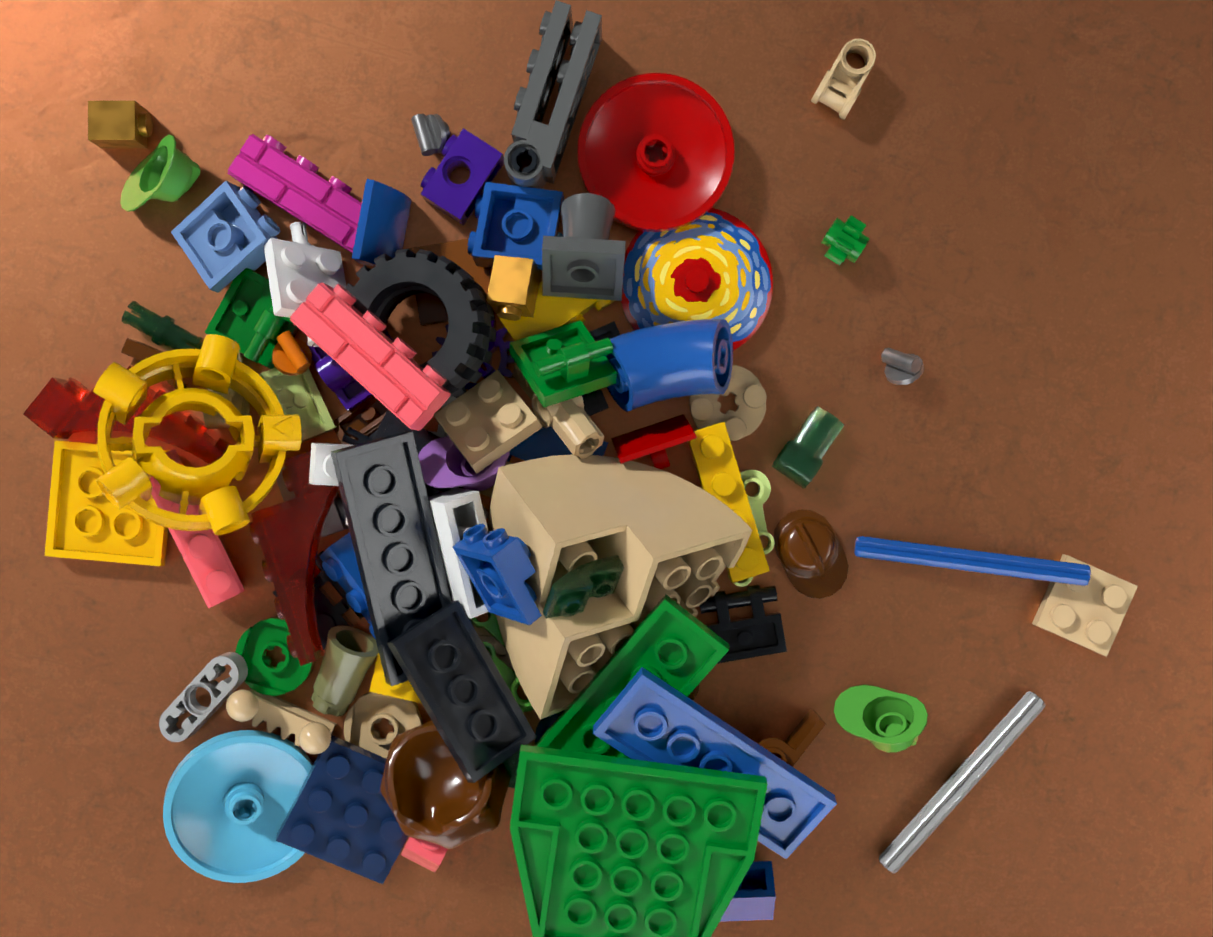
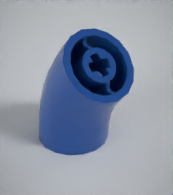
(671, 362)

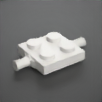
(297, 269)

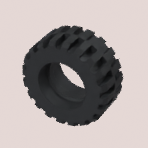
(464, 299)

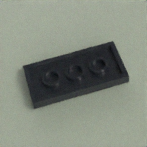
(462, 691)

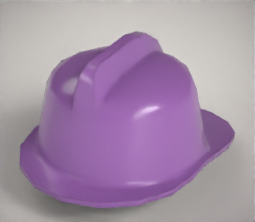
(447, 468)

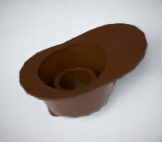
(810, 553)

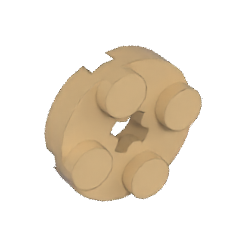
(750, 401)
(370, 710)

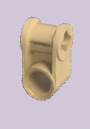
(843, 83)

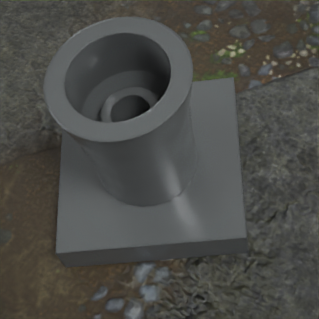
(584, 259)

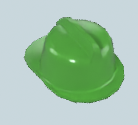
(160, 176)
(881, 716)

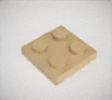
(487, 421)
(1086, 613)

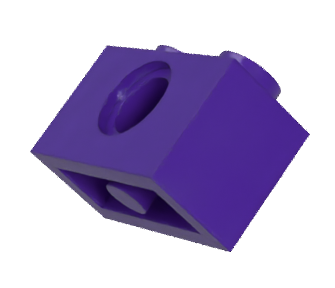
(460, 199)

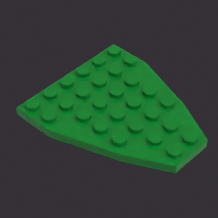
(630, 843)

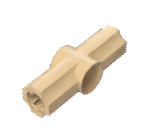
(566, 419)

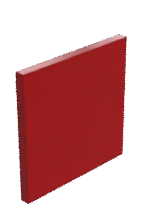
(654, 441)

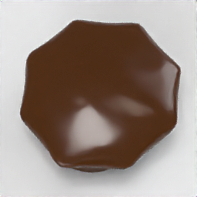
(432, 793)

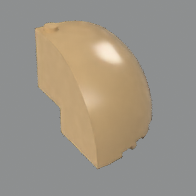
(594, 508)

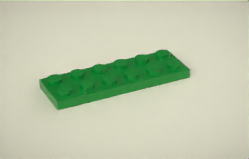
(666, 644)

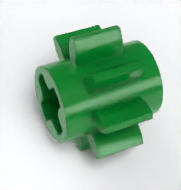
(845, 240)

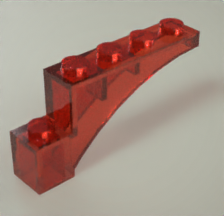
(66, 409)
(290, 544)

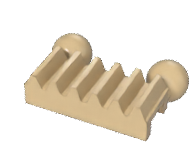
(310, 730)

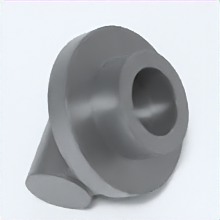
(431, 133)
(901, 367)

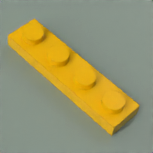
(722, 479)

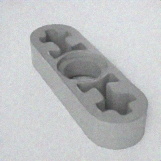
(187, 699)

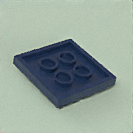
(344, 814)

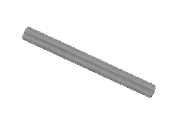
(961, 782)

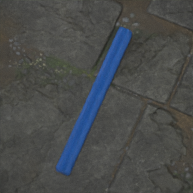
(972, 560)

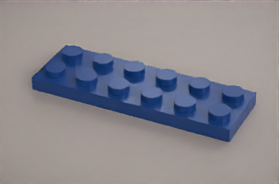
(667, 727)

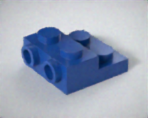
(513, 222)
(498, 571)

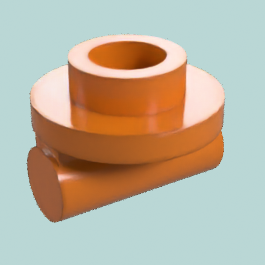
(291, 355)

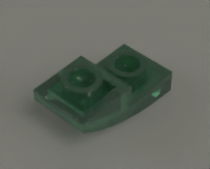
(589, 580)

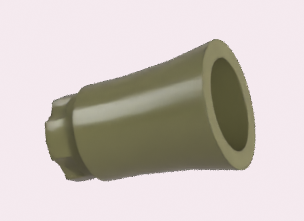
(343, 668)

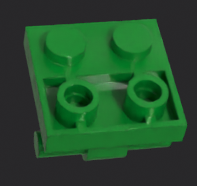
(249, 318)
(564, 363)

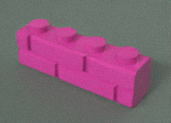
(298, 189)

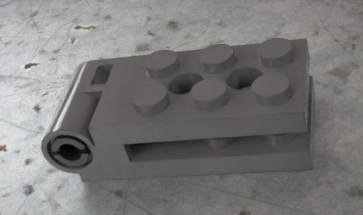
(540, 147)

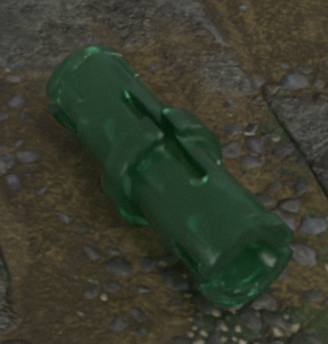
(160, 328)

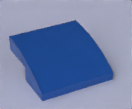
(380, 223)

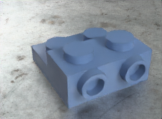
(225, 235)

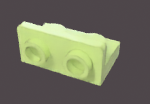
(301, 397)

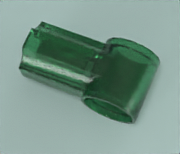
(803, 455)

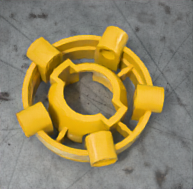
(208, 486)

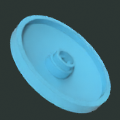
(231, 802)

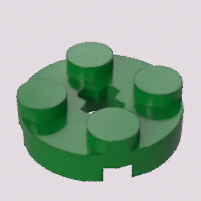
(261, 674)

